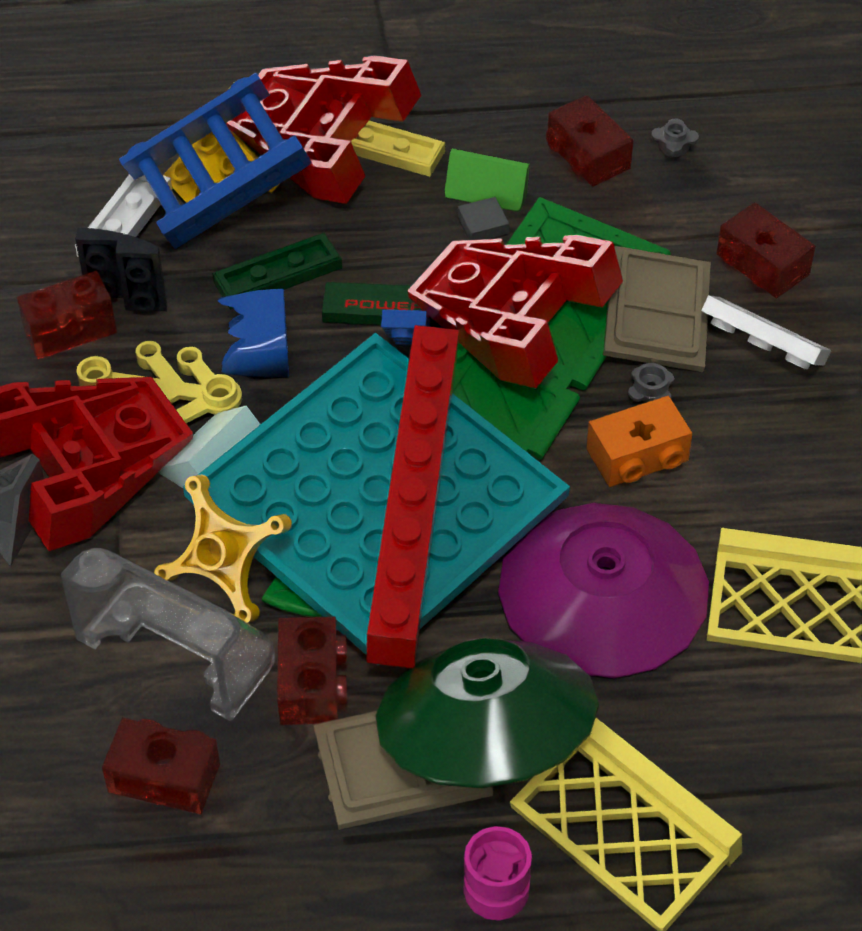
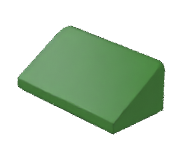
(481, 177)

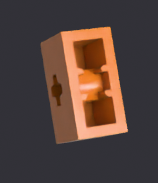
(639, 441)

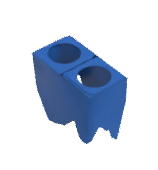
(262, 333)

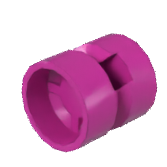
(497, 873)

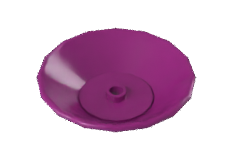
(602, 618)

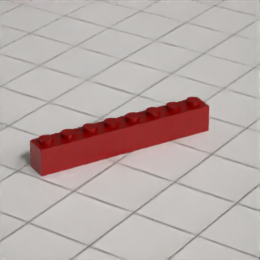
(412, 499)

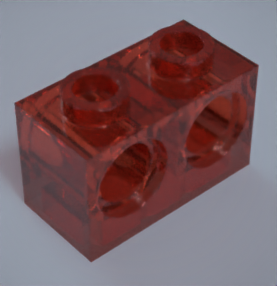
(308, 670)

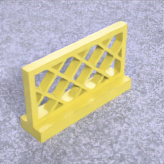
(793, 558)
(663, 799)

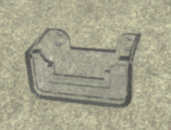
(119, 597)

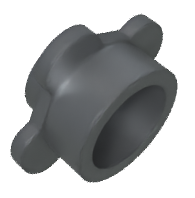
(674, 138)
(650, 382)

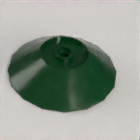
(487, 713)

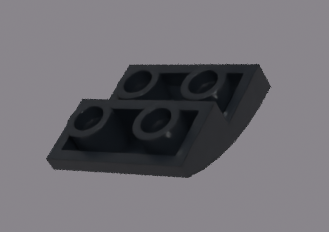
(126, 267)

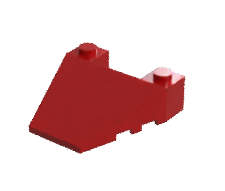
(327, 112)
(510, 292)
(93, 445)

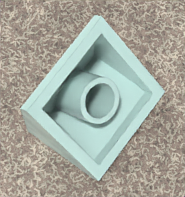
(210, 443)

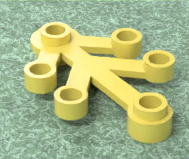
(211, 395)

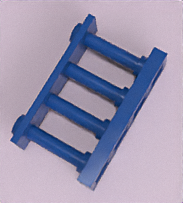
(243, 186)

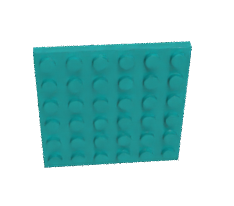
(330, 471)

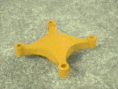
(222, 548)

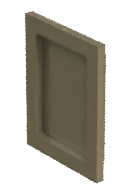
(658, 310)
(368, 783)

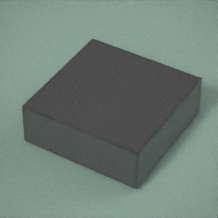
(483, 219)

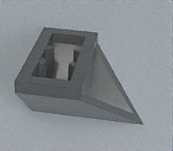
(15, 503)

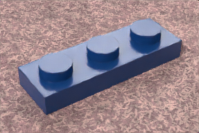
(400, 324)

